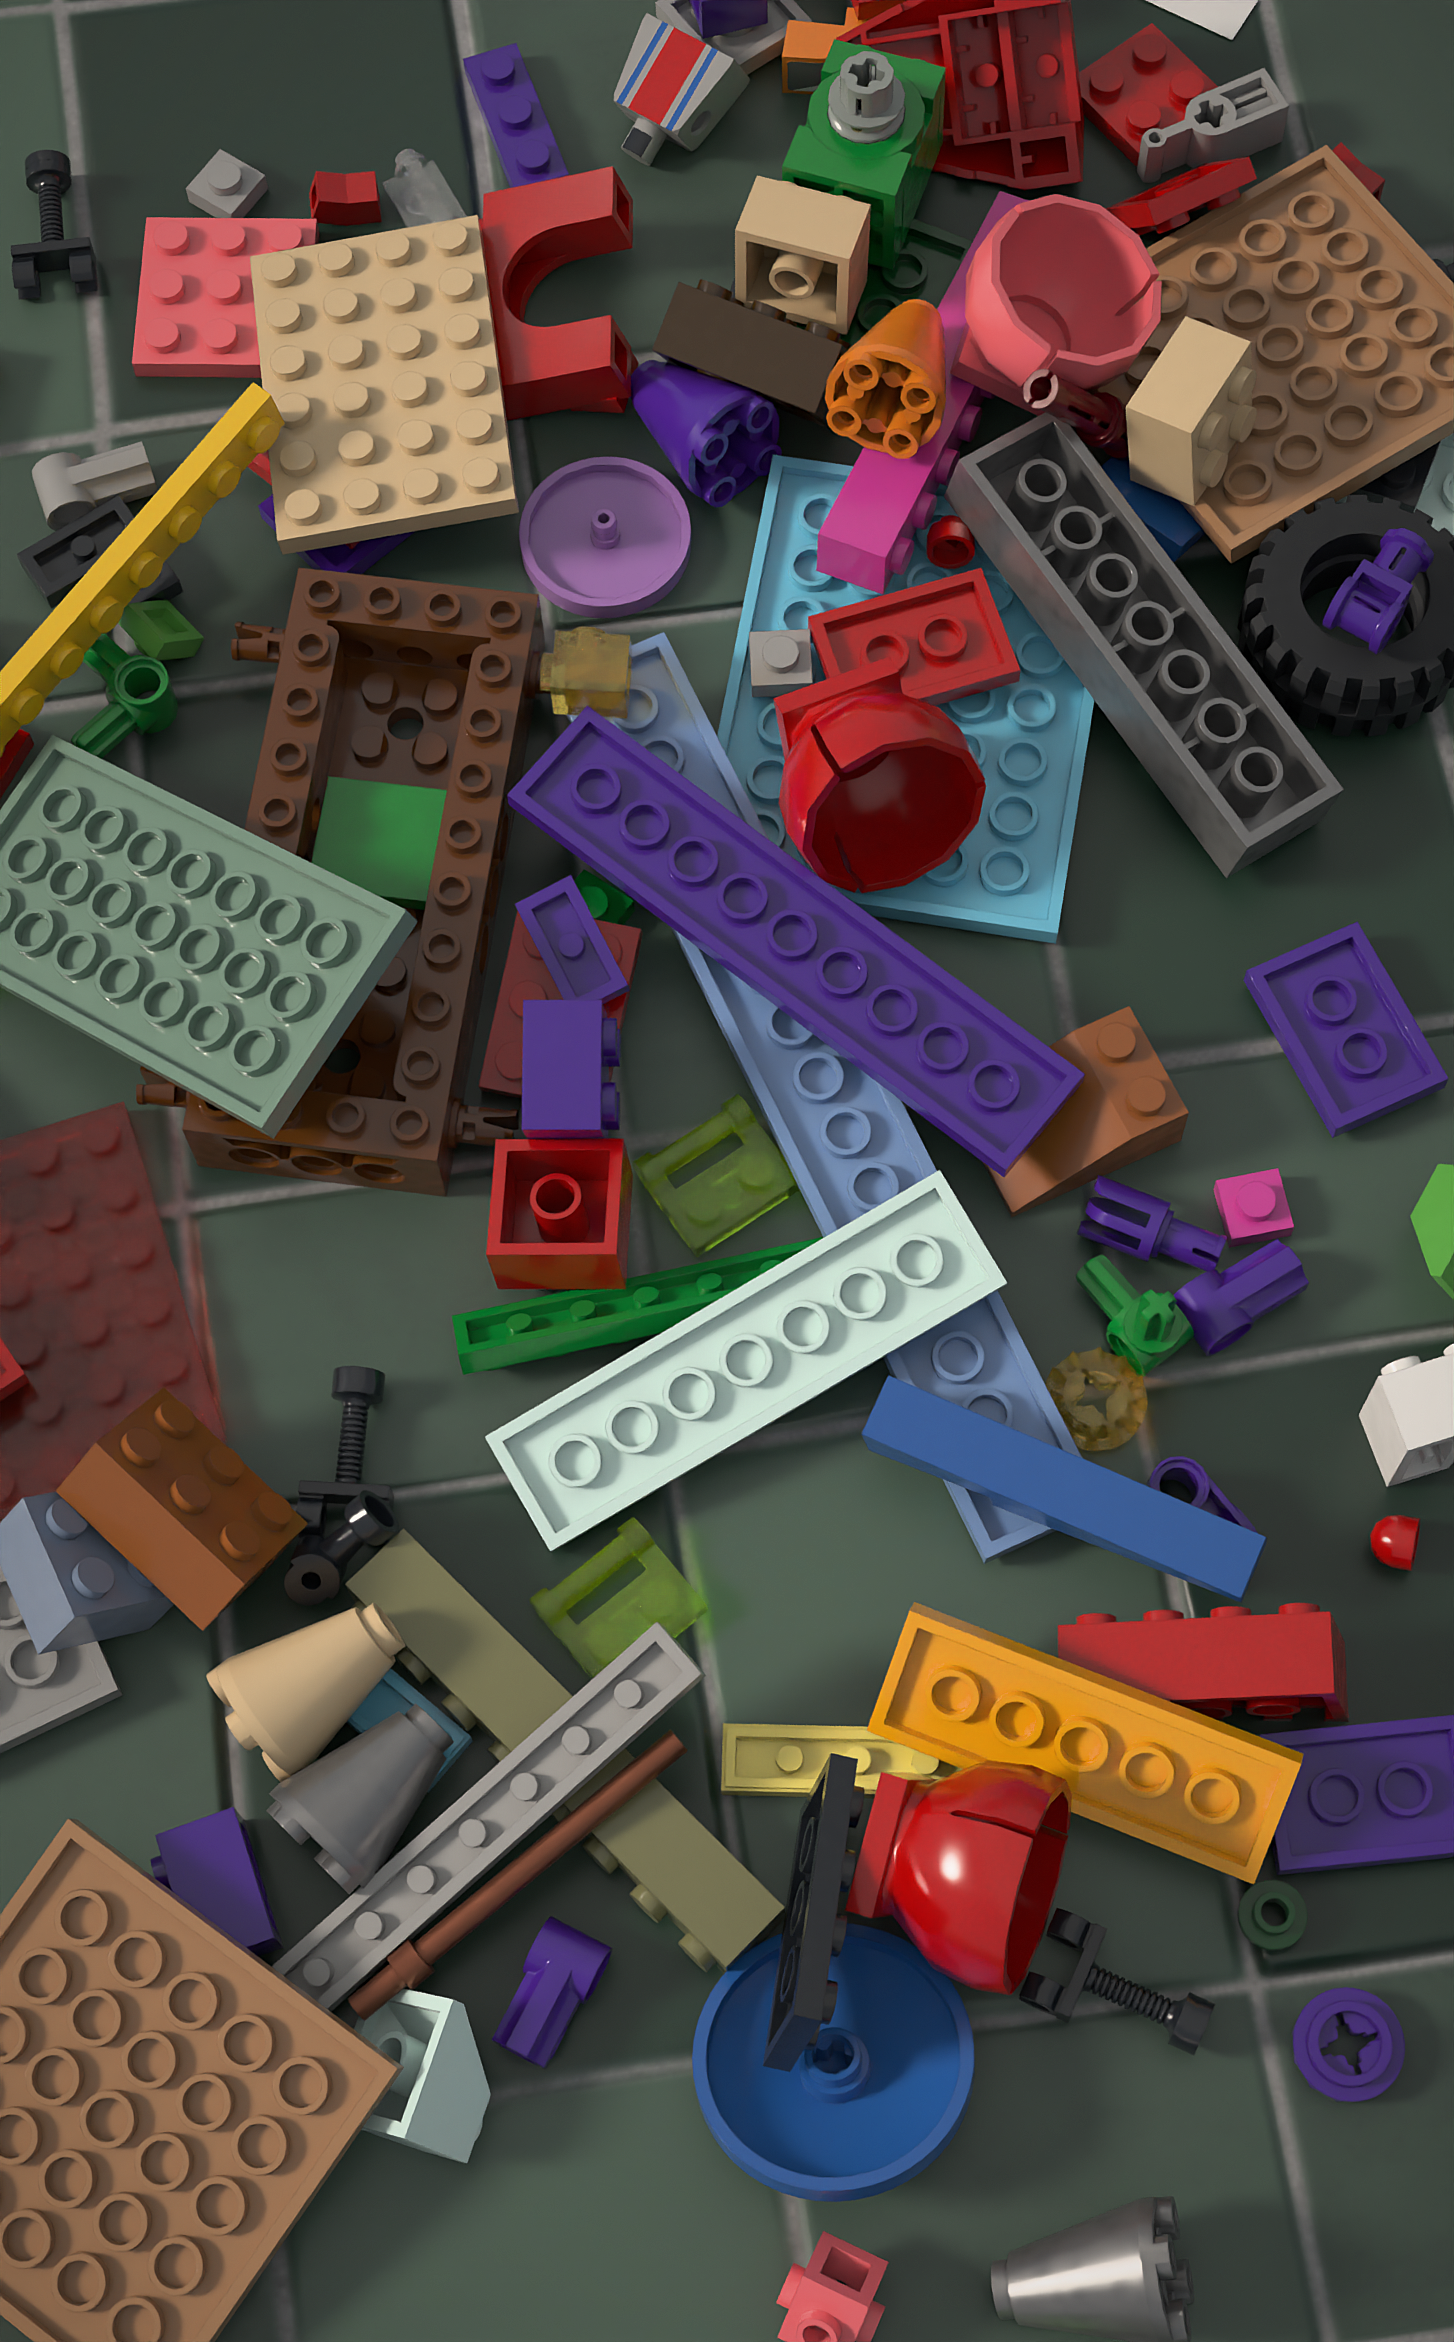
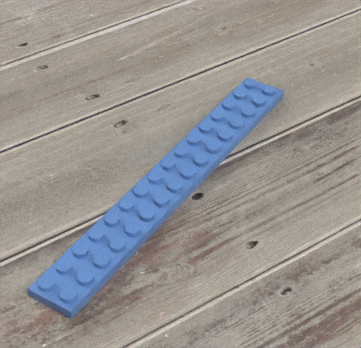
(839, 1126)

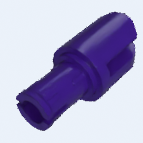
(1146, 1226)

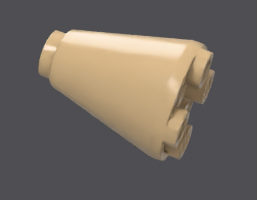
(305, 1685)

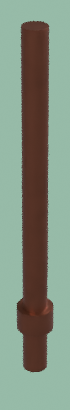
(413, 1961)

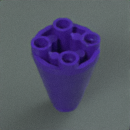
(707, 428)

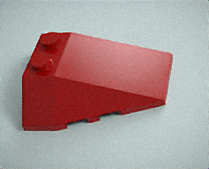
(1007, 84)

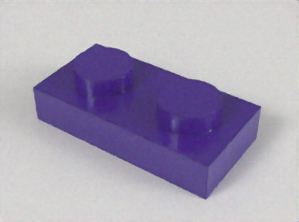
(571, 943)

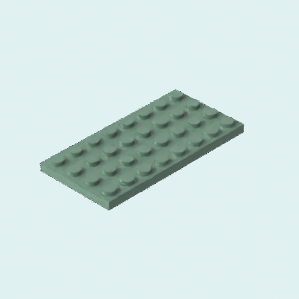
(182, 935)

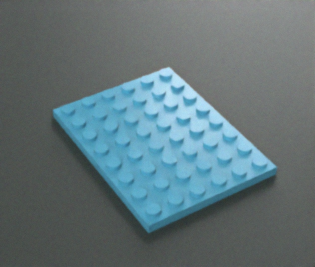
(1024, 734)

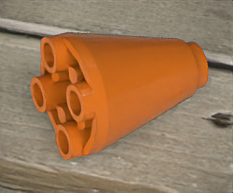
(892, 382)

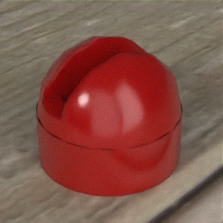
(944, 545)
(1396, 1541)

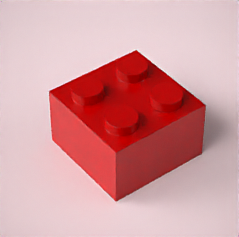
(560, 1214)

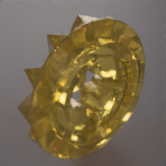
(1124, 1408)

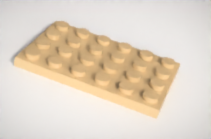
(382, 385)

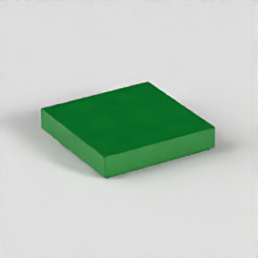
(380, 837)

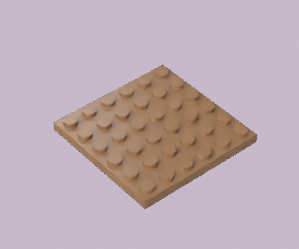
(1342, 336)
(154, 2105)

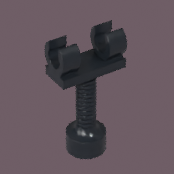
(50, 176)
(357, 1390)
(1183, 2018)

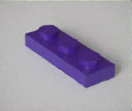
(514, 116)

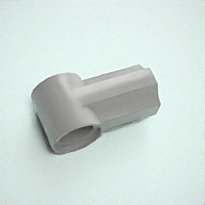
(76, 486)

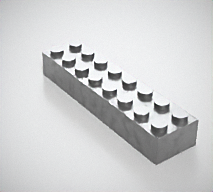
(1142, 642)

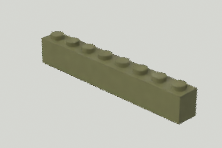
(509, 1695)

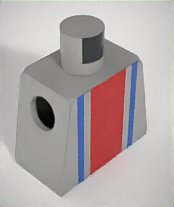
(674, 89)

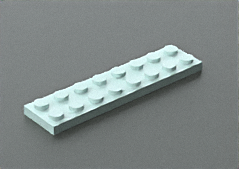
(745, 1360)

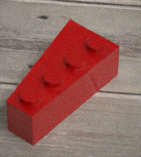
(1220, 1661)

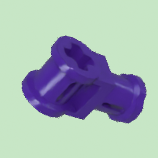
(1379, 591)

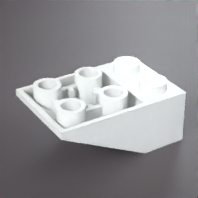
(1412, 1417)

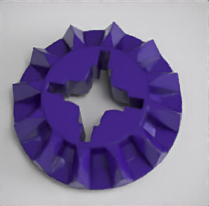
(1362, 2015)

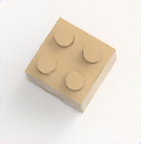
(802, 252)
(1191, 411)

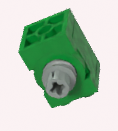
(872, 138)

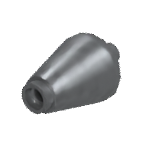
(363, 1794)
(1102, 2277)

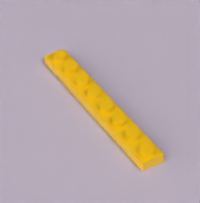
(135, 557)

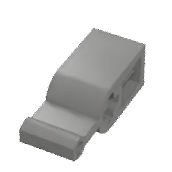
(1218, 127)

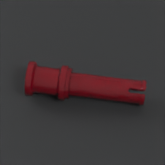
(1097, 417)

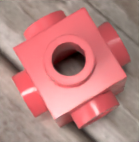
(825, 2308)

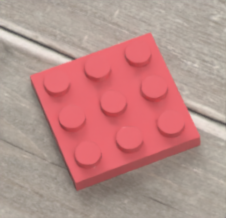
(199, 293)

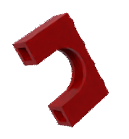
(524, 239)

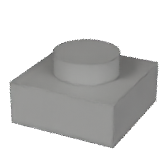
(226, 187)
(779, 661)

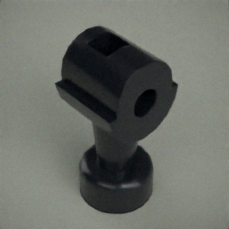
(321, 1563)

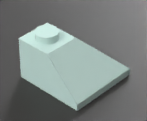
(442, 2088)

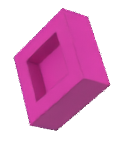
(1253, 1207)

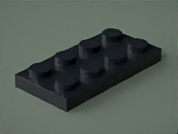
(811, 1921)

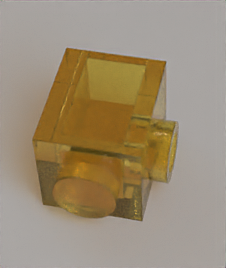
(589, 671)

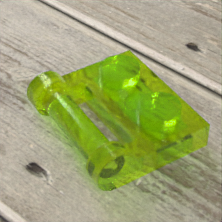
(729, 1191)
(652, 1597)

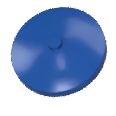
(869, 2097)

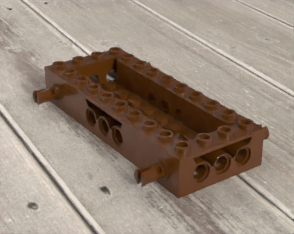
(348, 670)

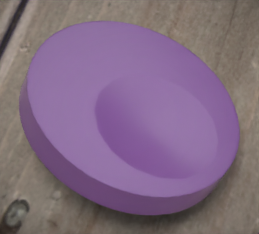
(605, 537)

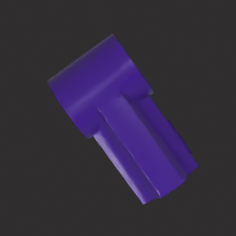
(1228, 1302)
(559, 1976)

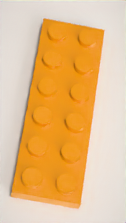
(1121, 1750)

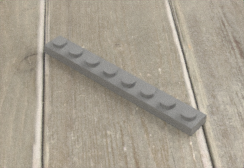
(491, 1818)

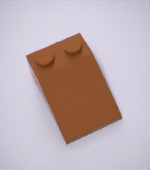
(1110, 1121)

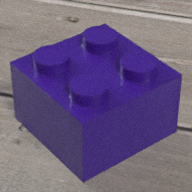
(567, 1070)

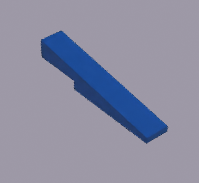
(1061, 1489)

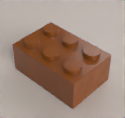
(181, 1507)

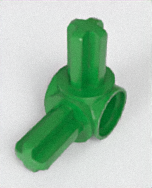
(126, 680)
(1141, 1326)

